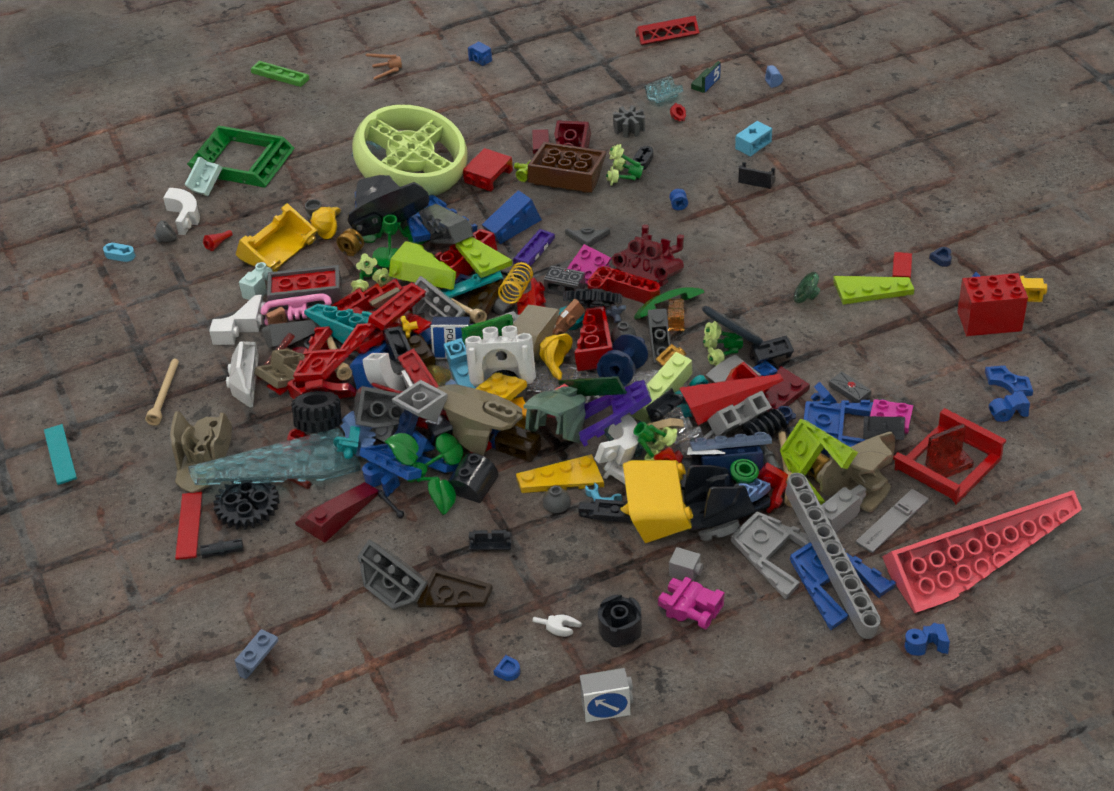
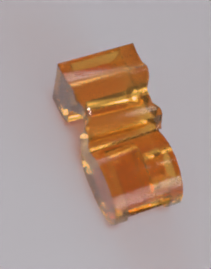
(676, 315)

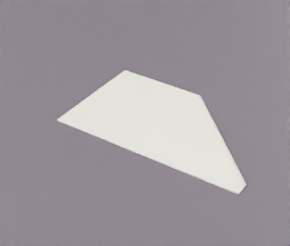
(711, 451)

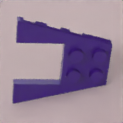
(622, 404)

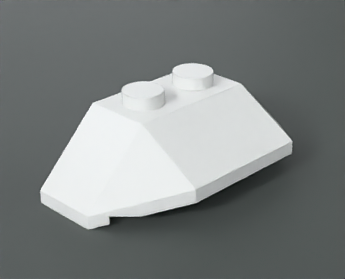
(241, 372)

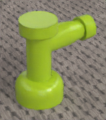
(522, 173)

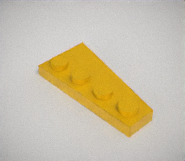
(569, 473)

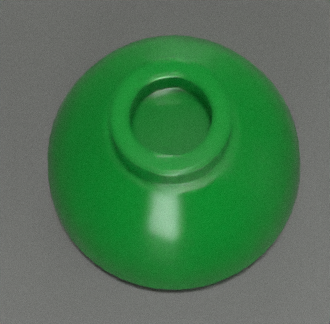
(744, 471)

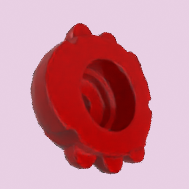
(678, 112)

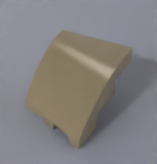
(281, 367)

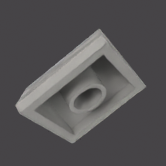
(422, 400)

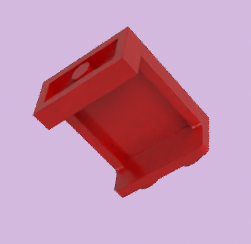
(486, 169)

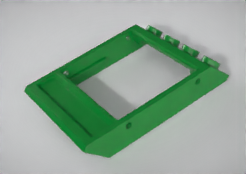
(263, 169)

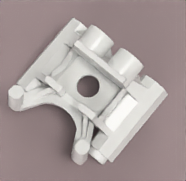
(483, 359)

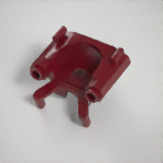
(650, 258)

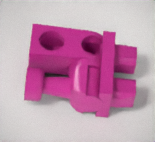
(691, 602)

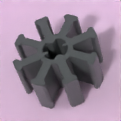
(629, 121)

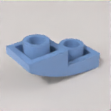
(757, 489)

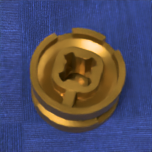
(349, 242)

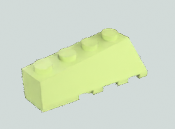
(671, 375)

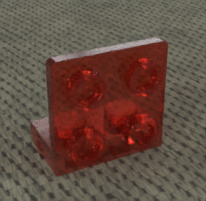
(946, 452)

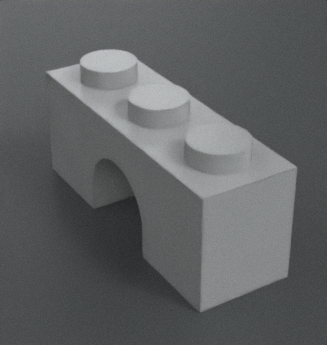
(737, 415)

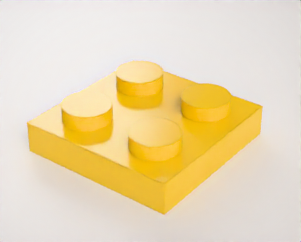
(503, 386)

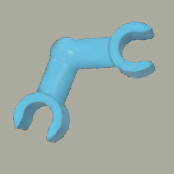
(595, 495)

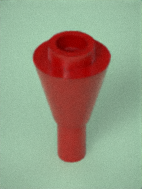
(212, 241)

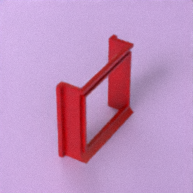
(975, 436)

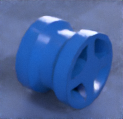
(678, 199)

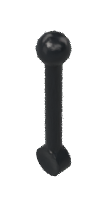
(400, 514)

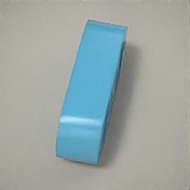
(119, 252)

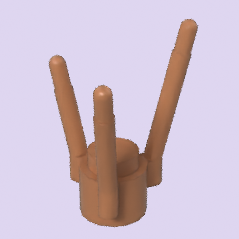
(394, 63)

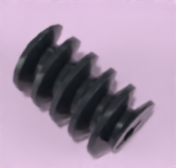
(769, 422)

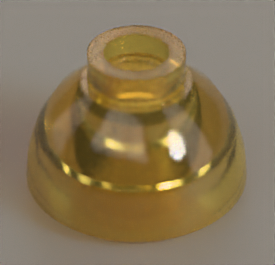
(439, 374)

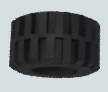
(316, 411)

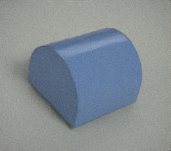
(773, 76)

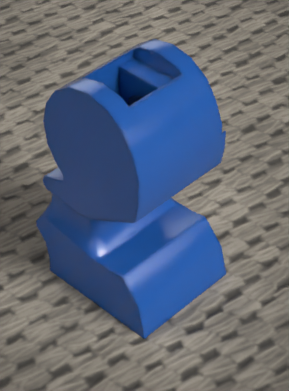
(1005, 408)
(378, 475)
(917, 640)

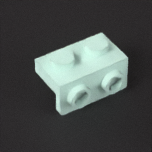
(203, 177)

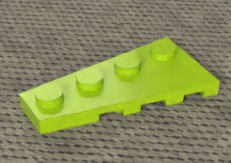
(861, 288)

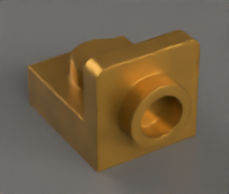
(668, 353)

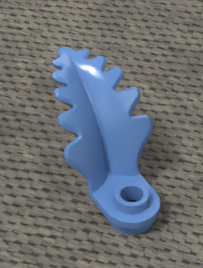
(365, 437)

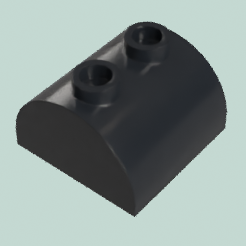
(473, 477)

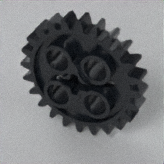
(593, 297)
(246, 503)

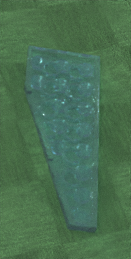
(294, 459)

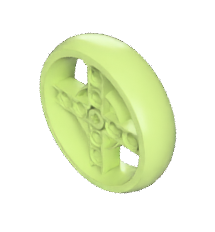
(412, 148)

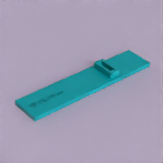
(472, 283)
(60, 454)

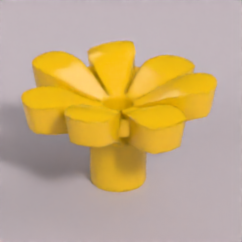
(407, 327)

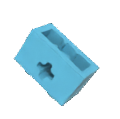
(753, 138)

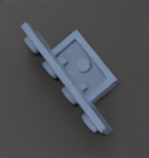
(737, 441)

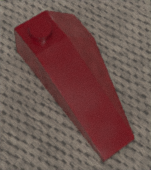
(573, 133)
(333, 514)

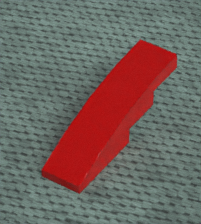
(362, 299)

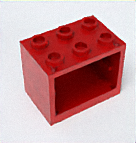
(992, 304)

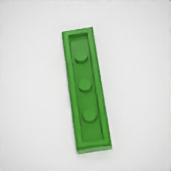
(280, 73)

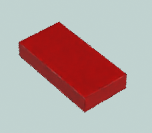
(902, 264)

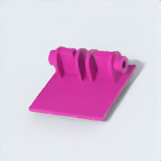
(588, 261)
(892, 409)

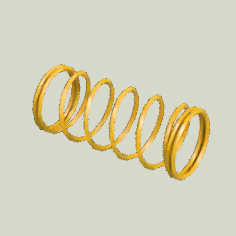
(515, 283)

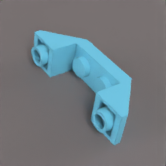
(457, 361)

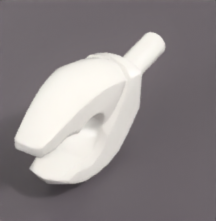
(555, 624)

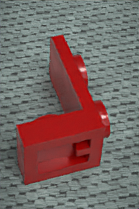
(777, 480)

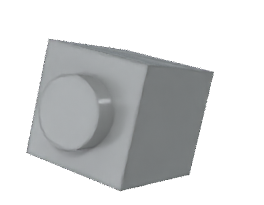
(685, 564)

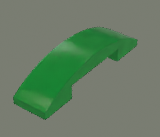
(685, 293)

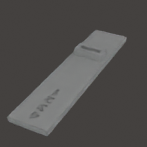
(892, 521)

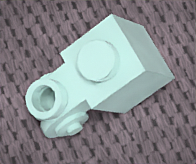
(253, 282)

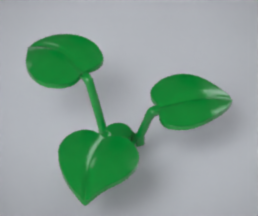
(390, 226)
(405, 449)

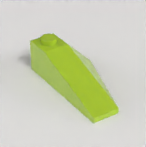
(413, 261)

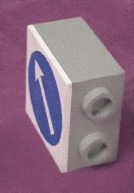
(606, 694)

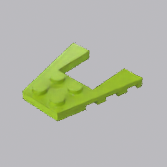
(805, 446)

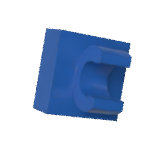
(823, 394)

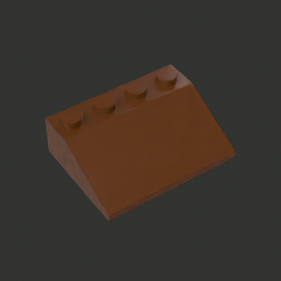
(566, 167)

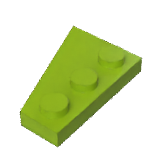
(482, 257)

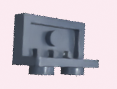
(255, 653)

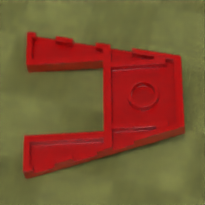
(321, 363)

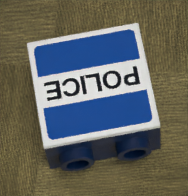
(446, 330)

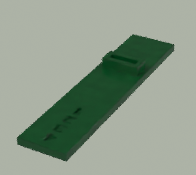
(596, 386)

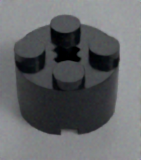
(619, 620)

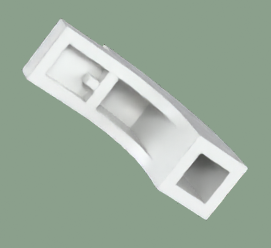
(184, 203)
(379, 371)
(624, 445)

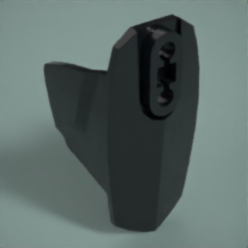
(381, 197)
(715, 498)

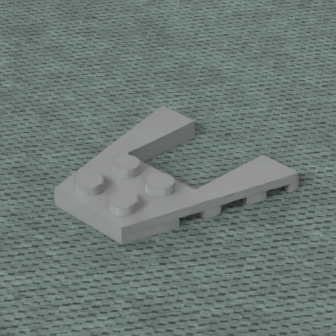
(760, 540)

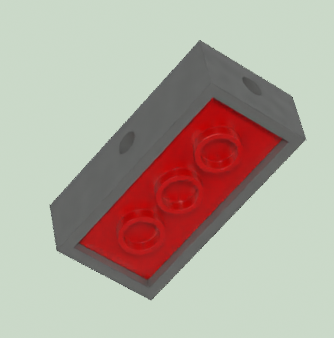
(305, 282)

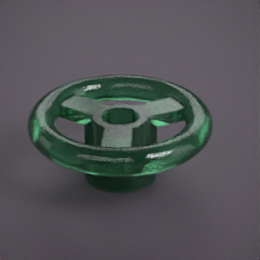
(807, 288)

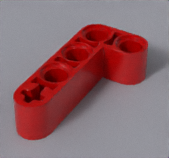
(623, 283)

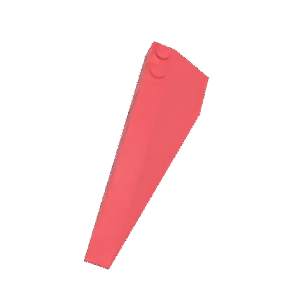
(957, 560)

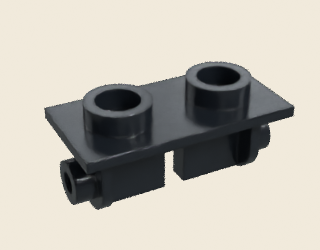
(663, 405)
(490, 541)

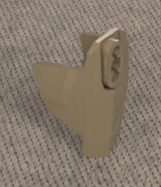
(476, 413)
(198, 444)
(864, 470)

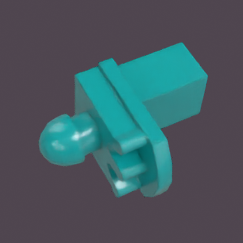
(348, 445)

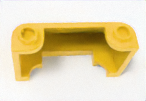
(277, 240)
(656, 498)

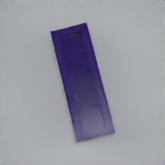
(534, 247)

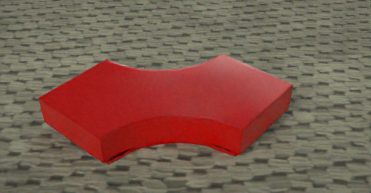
(343, 390)

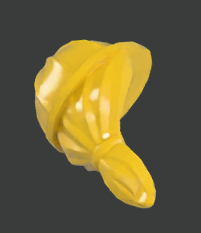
(325, 221)
(553, 352)

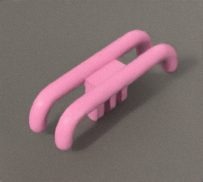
(296, 305)

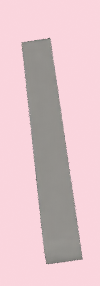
(808, 508)

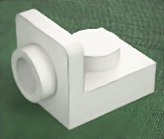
(614, 469)

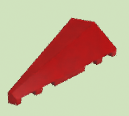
(710, 398)

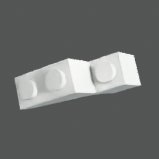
(244, 320)

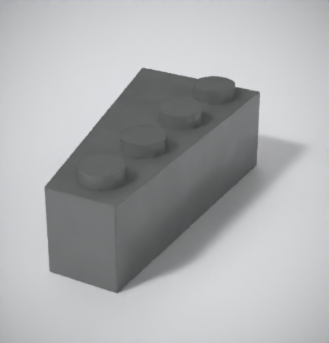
(445, 225)

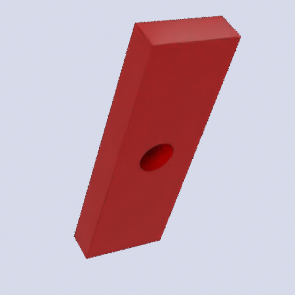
(374, 339)

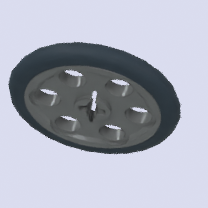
(732, 325)

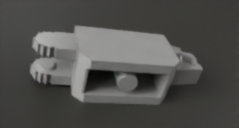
(844, 506)

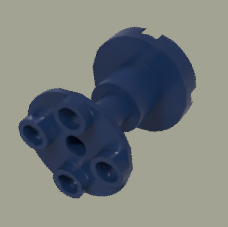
(627, 356)

